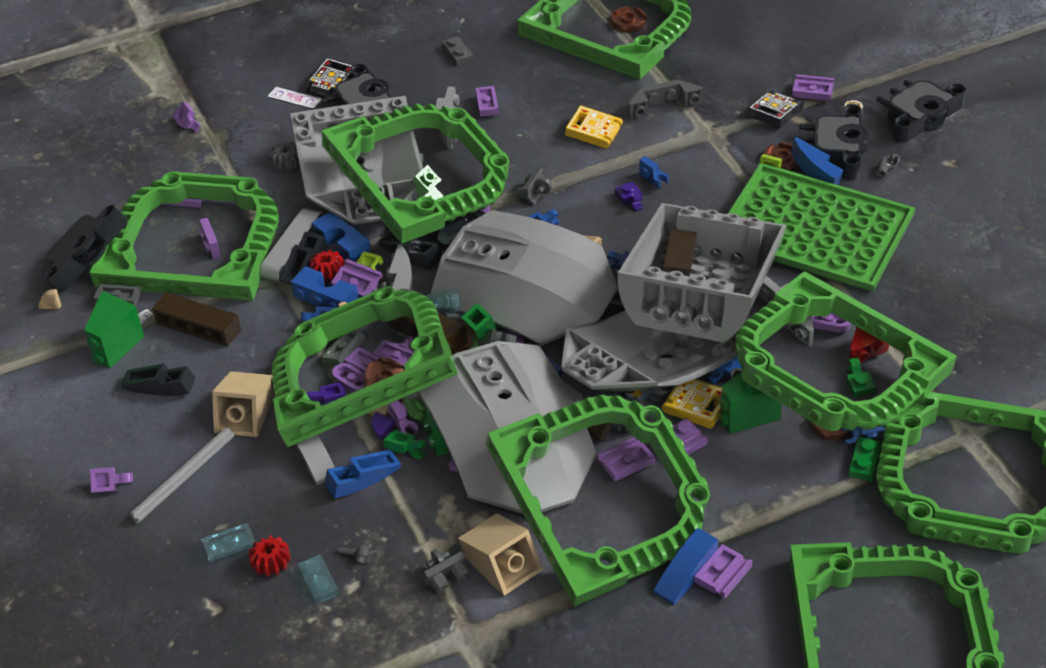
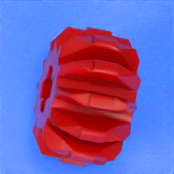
(327, 263)
(269, 556)

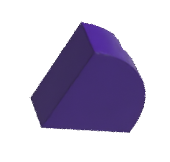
(382, 425)

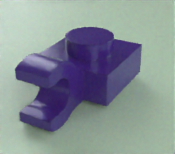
(630, 194)
(327, 393)

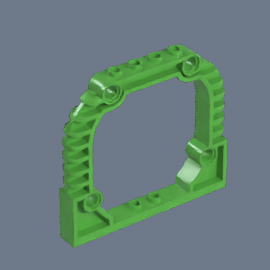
(630, 59)
(425, 215)
(233, 281)
(428, 365)
(922, 368)
(921, 513)
(836, 564)
(577, 570)

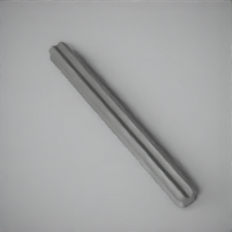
(181, 475)

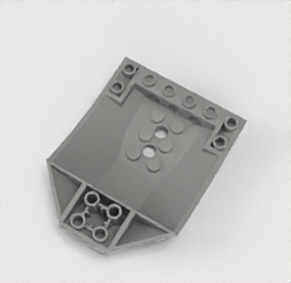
(390, 163)
(543, 285)
(627, 357)
(469, 408)

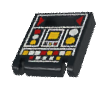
(327, 76)
(777, 103)

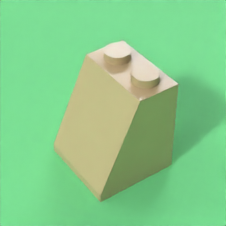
(242, 403)
(501, 552)

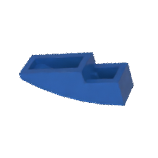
(815, 162)
(360, 473)
(688, 561)

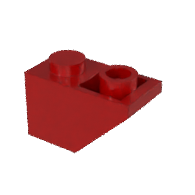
(866, 346)

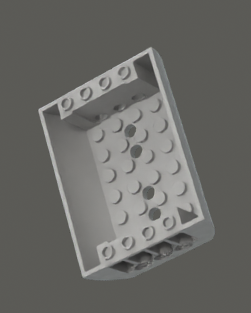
(720, 285)

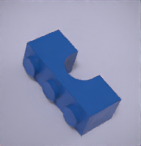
(348, 239)
(311, 288)

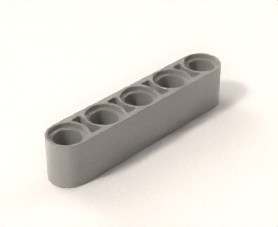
(275, 261)

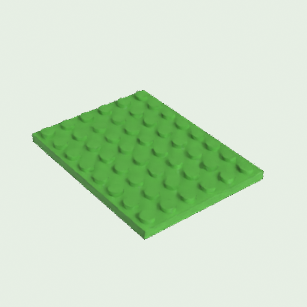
(828, 225)

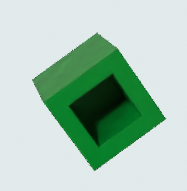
(478, 321)

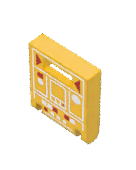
(596, 127)
(691, 401)

